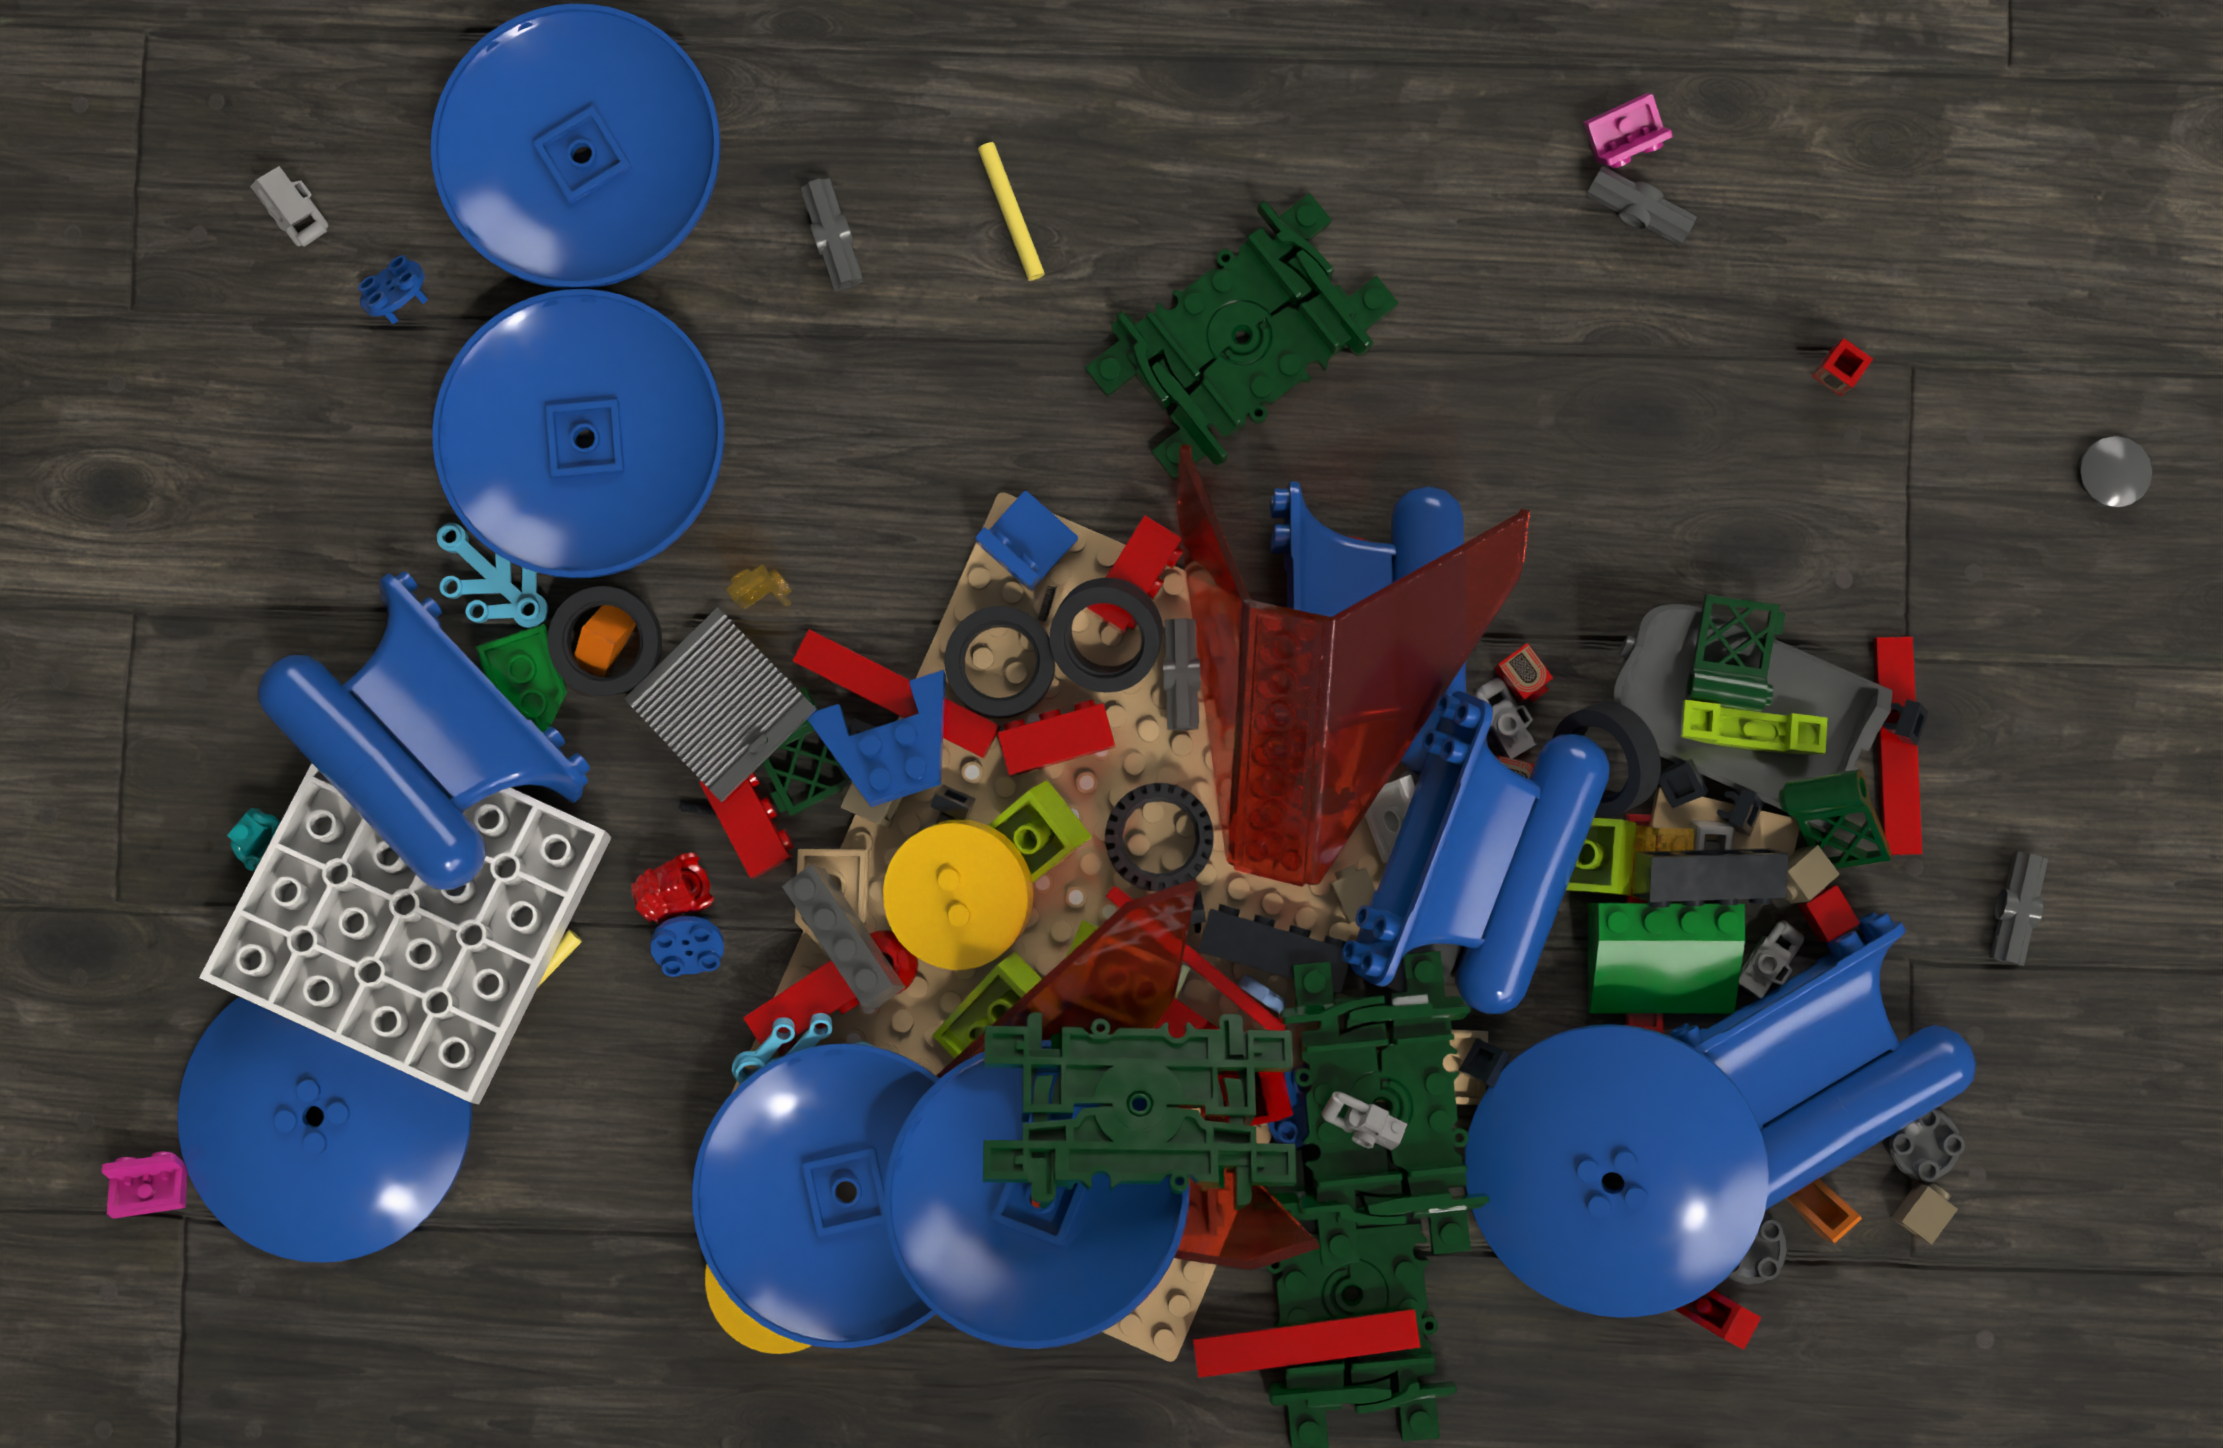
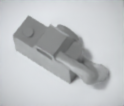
(289, 204)
(1506, 723)
(1768, 960)
(1366, 1121)

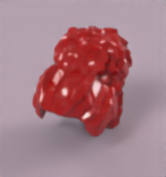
(672, 889)

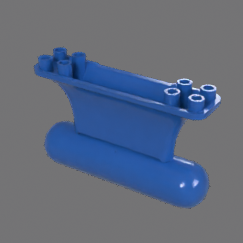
(1336, 571)
(416, 738)
(1481, 857)
(1827, 1063)

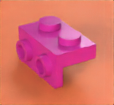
(1626, 131)
(145, 1184)

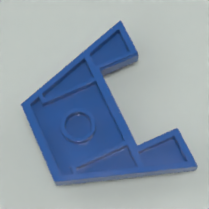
(894, 756)

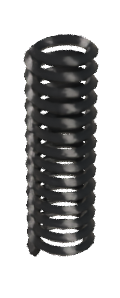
(1049, 604)
(698, 809)

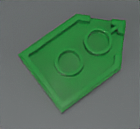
(525, 674)

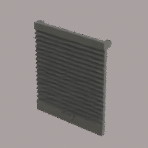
(719, 704)

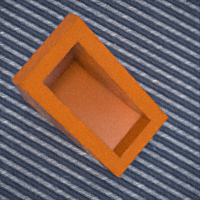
(603, 639)
(1824, 1210)

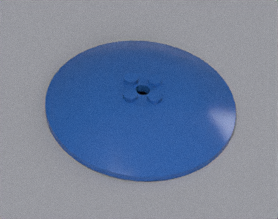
(535, 98)
(526, 393)
(1632, 1108)
(301, 1188)
(772, 1203)
(993, 1257)

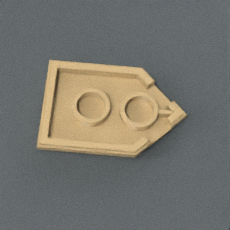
(849, 872)

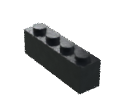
(1710, 875)
(1269, 948)

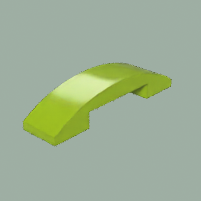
(1753, 730)

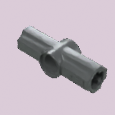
(1641, 206)
(832, 234)
(1181, 674)
(2018, 908)

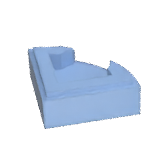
(1262, 993)

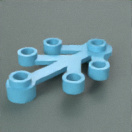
(496, 581)
(763, 1054)

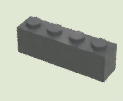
(843, 937)

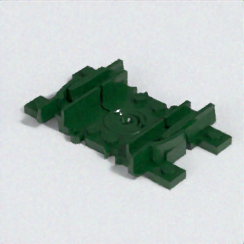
(1237, 300)
(1415, 1092)
(1134, 1144)
(1386, 1281)

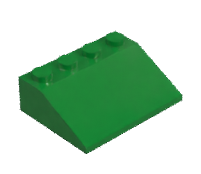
(1664, 957)

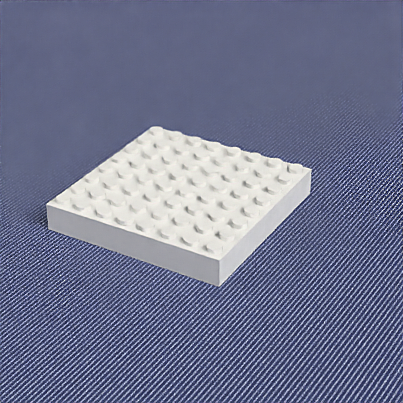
(390, 965)

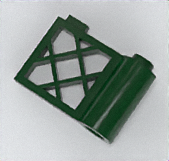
(1727, 683)
(781, 796)
(1831, 800)

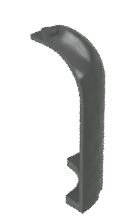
(1655, 683)

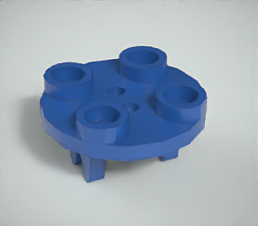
(392, 288)
(687, 945)

